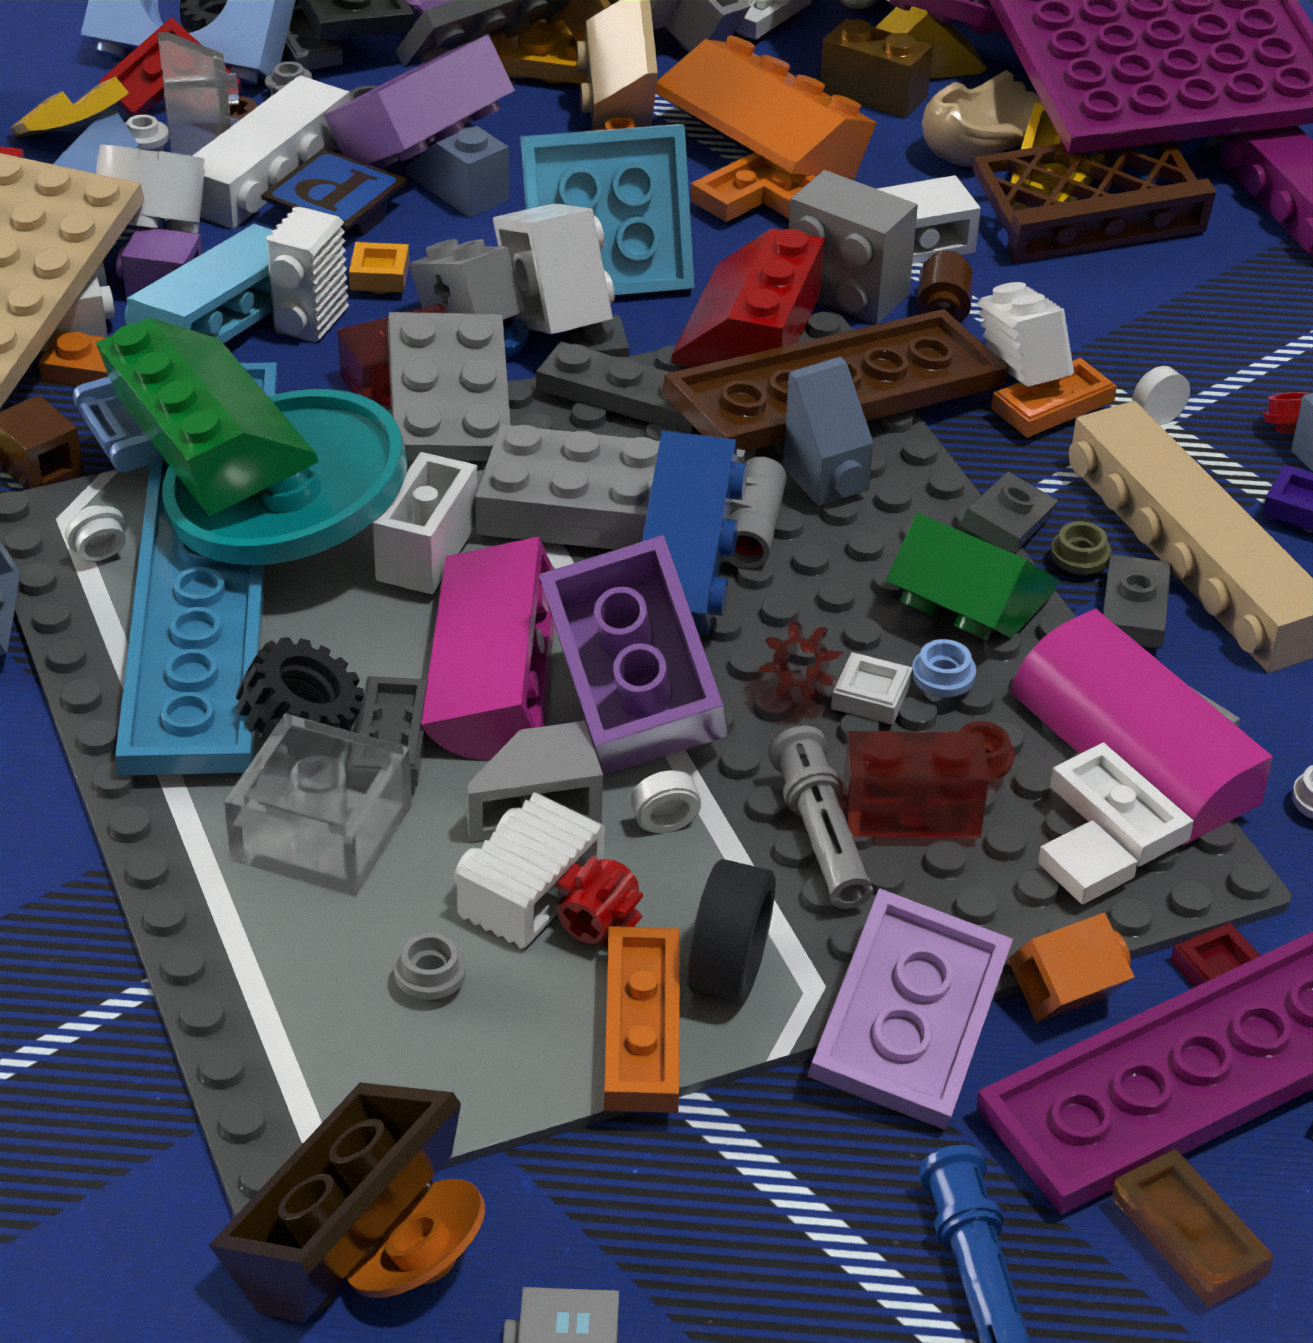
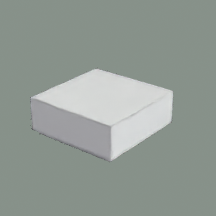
(872, 688)
(1087, 862)

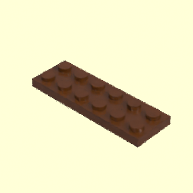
(890, 363)

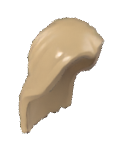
(978, 120)

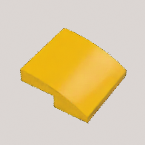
(60, 111)

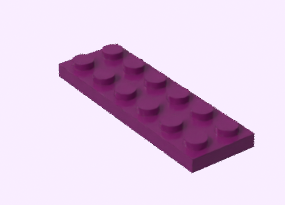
(1161, 1078)

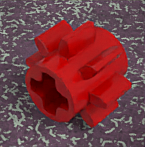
(598, 897)

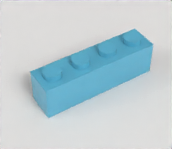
(214, 292)

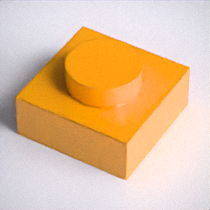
(379, 267)

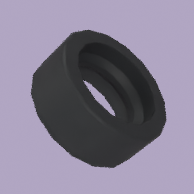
(731, 930)

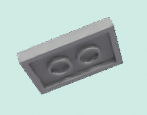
(448, 382)

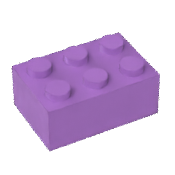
(421, 105)
(634, 655)

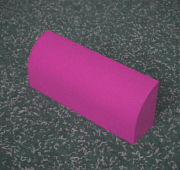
(489, 649)
(1106, 688)

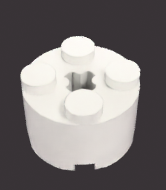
(168, 181)

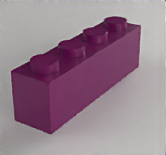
(1277, 173)

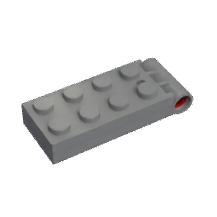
(598, 491)

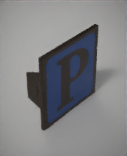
(339, 188)

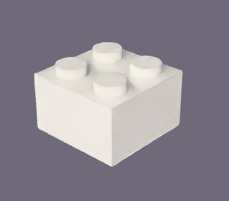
(557, 266)

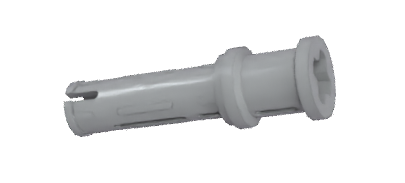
(842, 871)

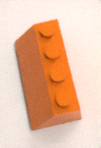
(769, 108)

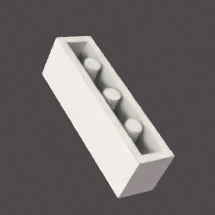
(266, 148)

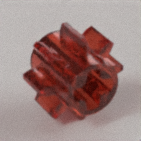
(788, 649)

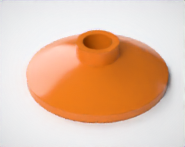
(422, 1241)

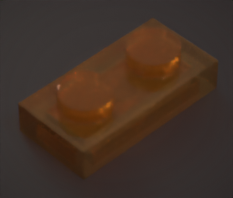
(1192, 1227)

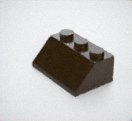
(337, 1197)

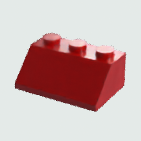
(755, 299)

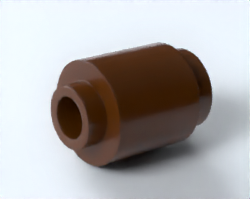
(946, 285)

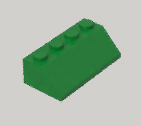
(202, 412)

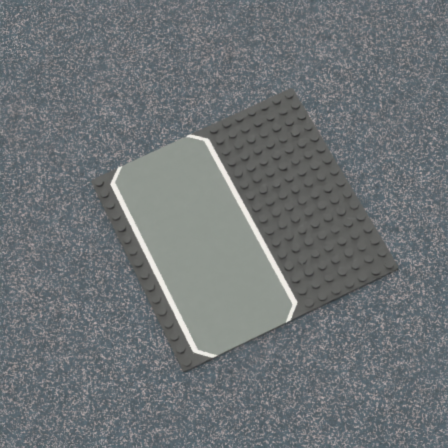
(291, 988)

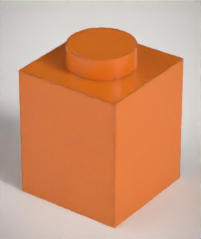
(1071, 967)

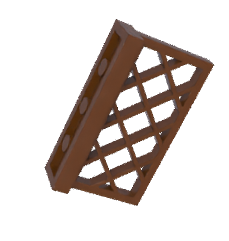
(1099, 217)

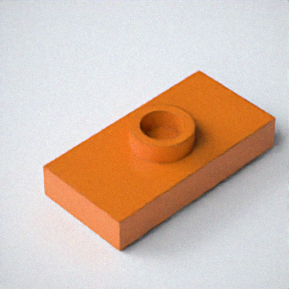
(1055, 401)

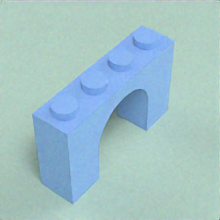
(245, 31)

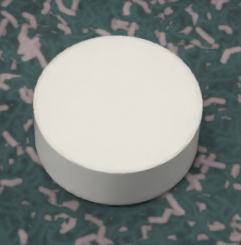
(1162, 394)
(665, 801)

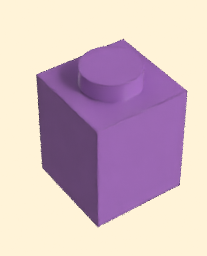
(153, 255)

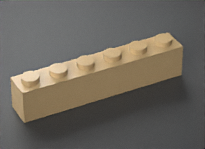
(1199, 530)

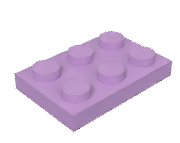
(911, 1009)

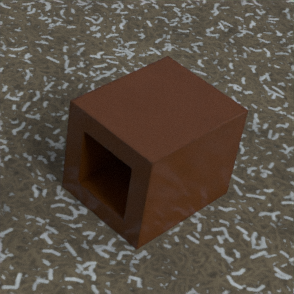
(38, 444)

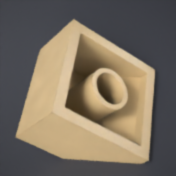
(619, 64)

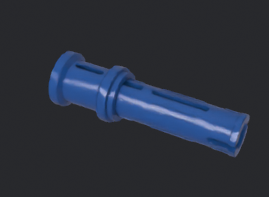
(971, 1229)

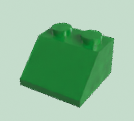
(969, 578)

